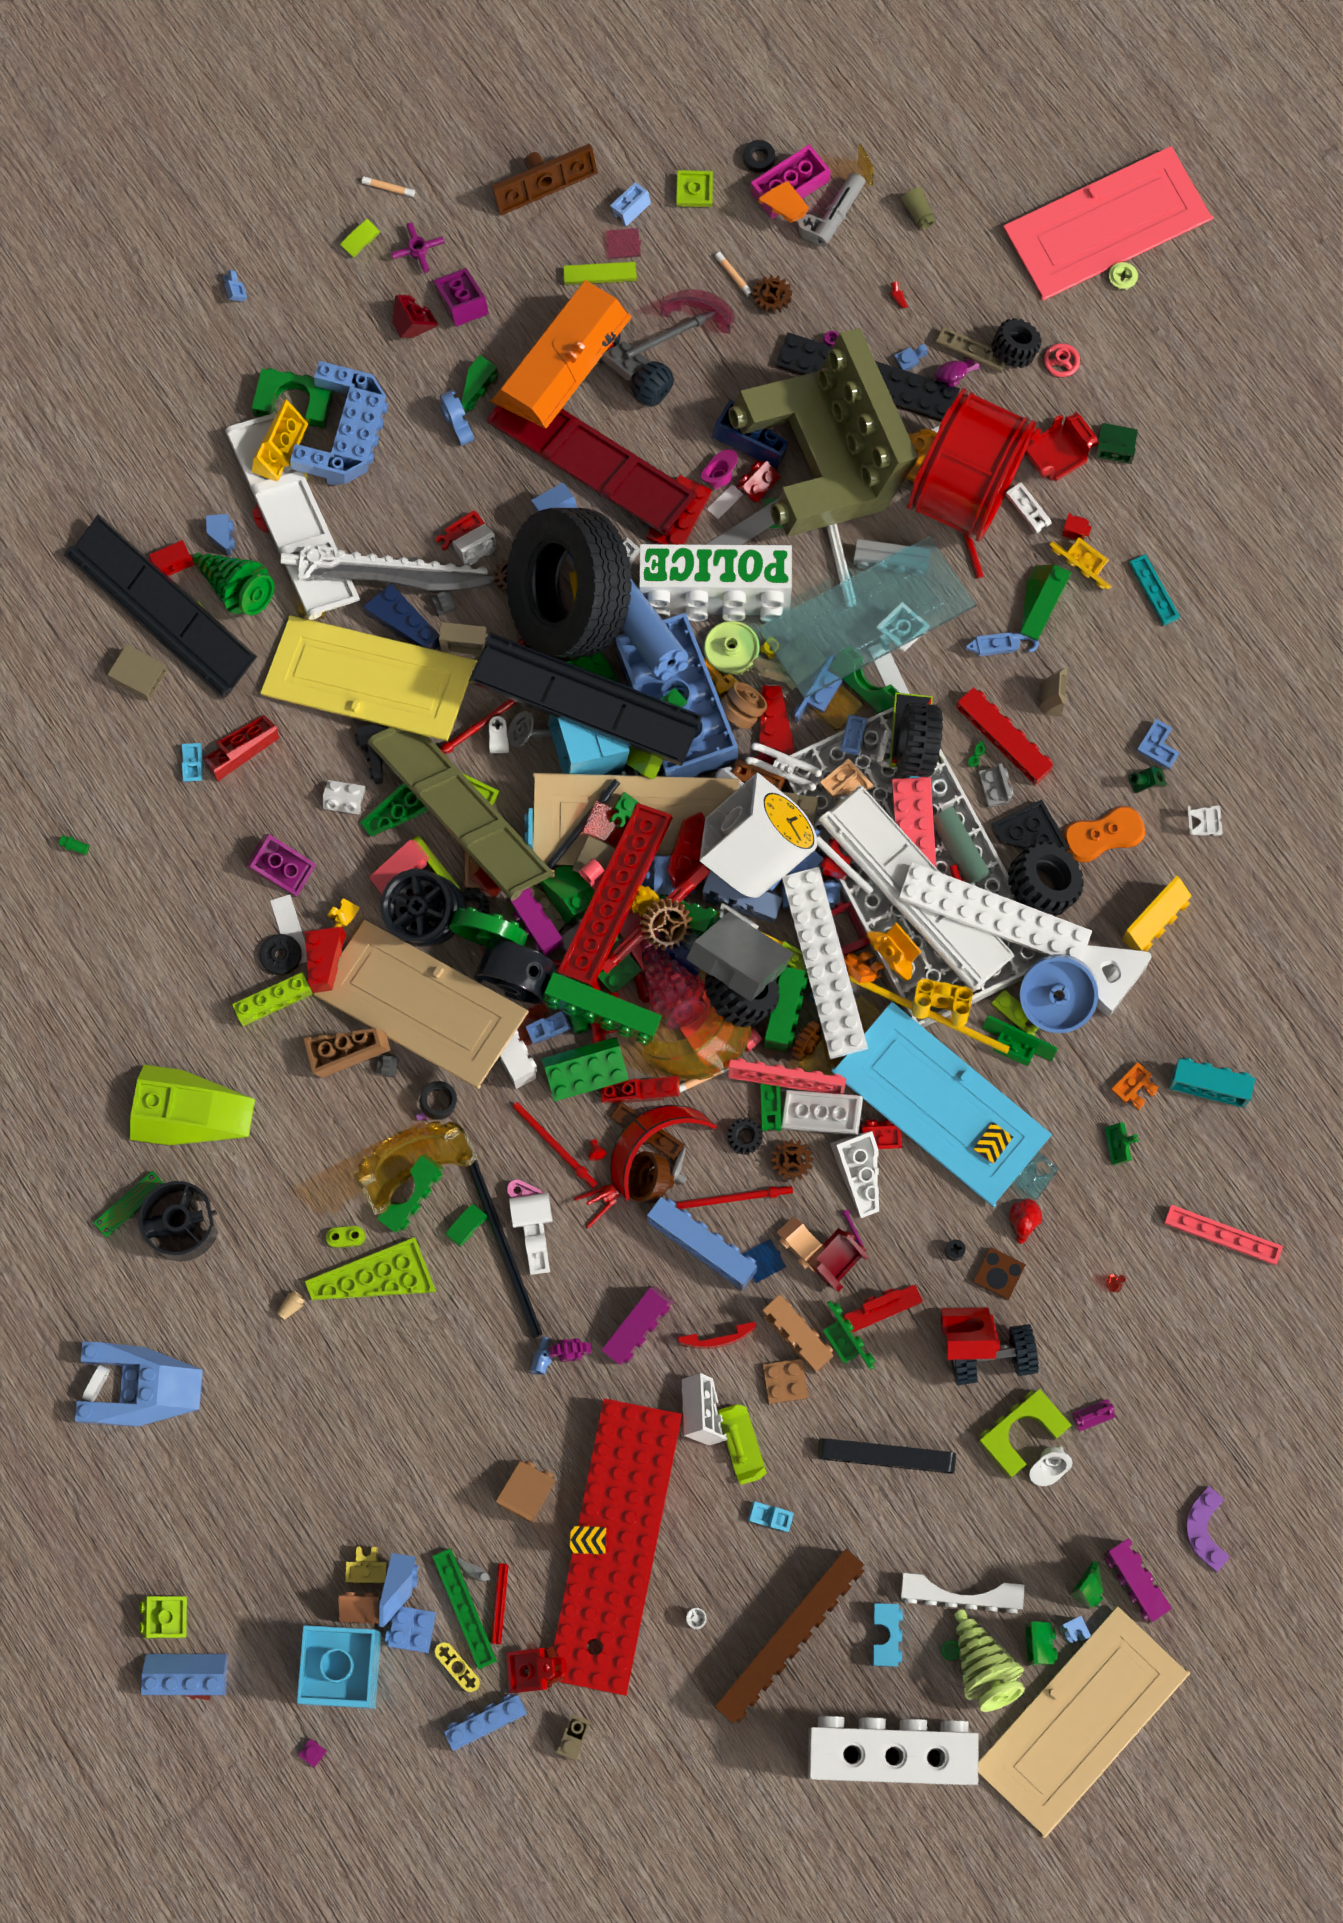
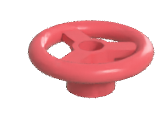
(1064, 353)

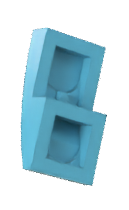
(192, 762)
(770, 1516)

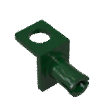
(1146, 779)

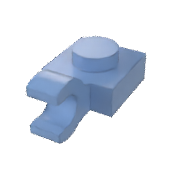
(234, 289)
(909, 359)

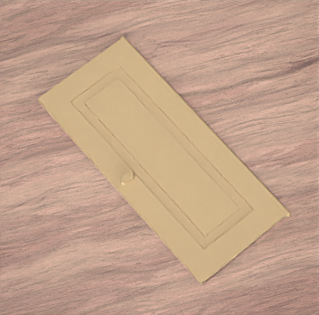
(566, 798)
(423, 1004)
(1081, 1721)

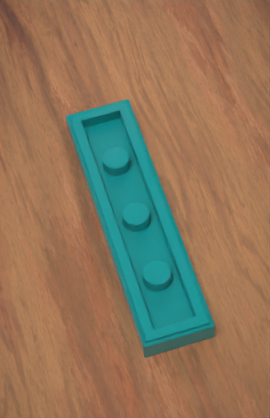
(1154, 590)

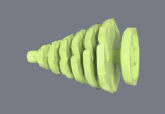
(986, 1667)

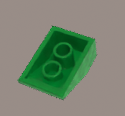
(568, 893)
(1040, 1643)

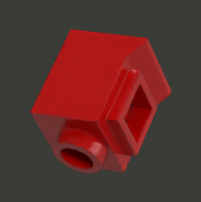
(1076, 527)

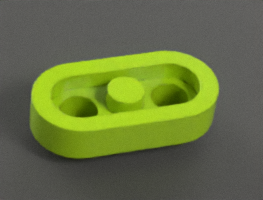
(345, 1237)

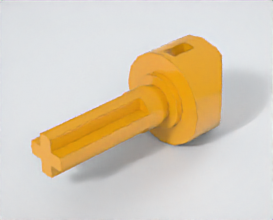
(722, 683)

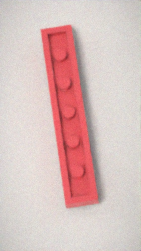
(1223, 1235)

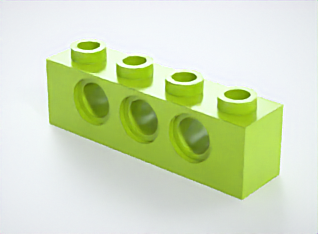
(272, 999)

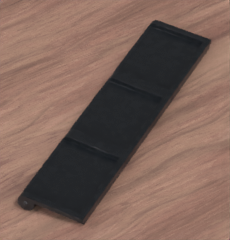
(161, 606)
(585, 699)

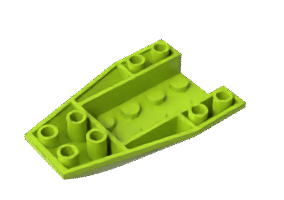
(186, 1109)

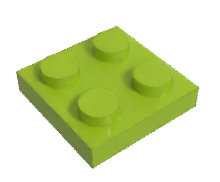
(694, 188)

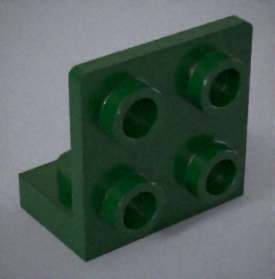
(1116, 443)

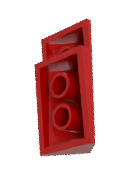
(241, 746)

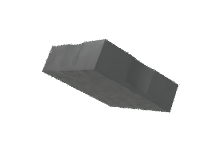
(739, 956)

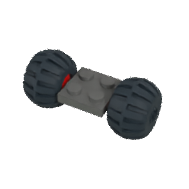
(651, 379)

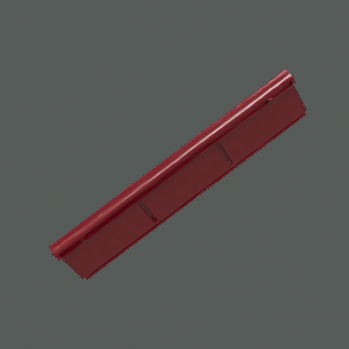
(601, 466)

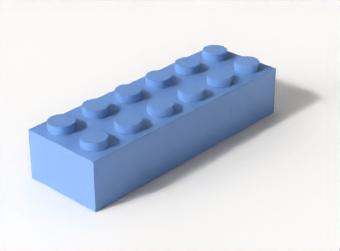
(701, 1243)

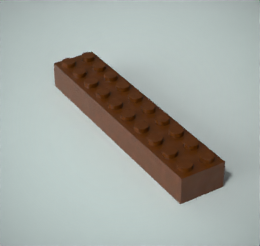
(789, 1636)

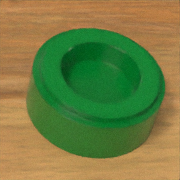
(950, 1650)

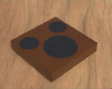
(999, 1273)

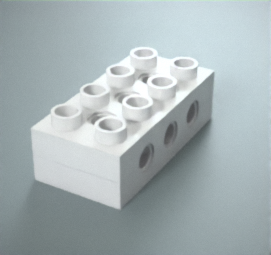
(912, 1741)

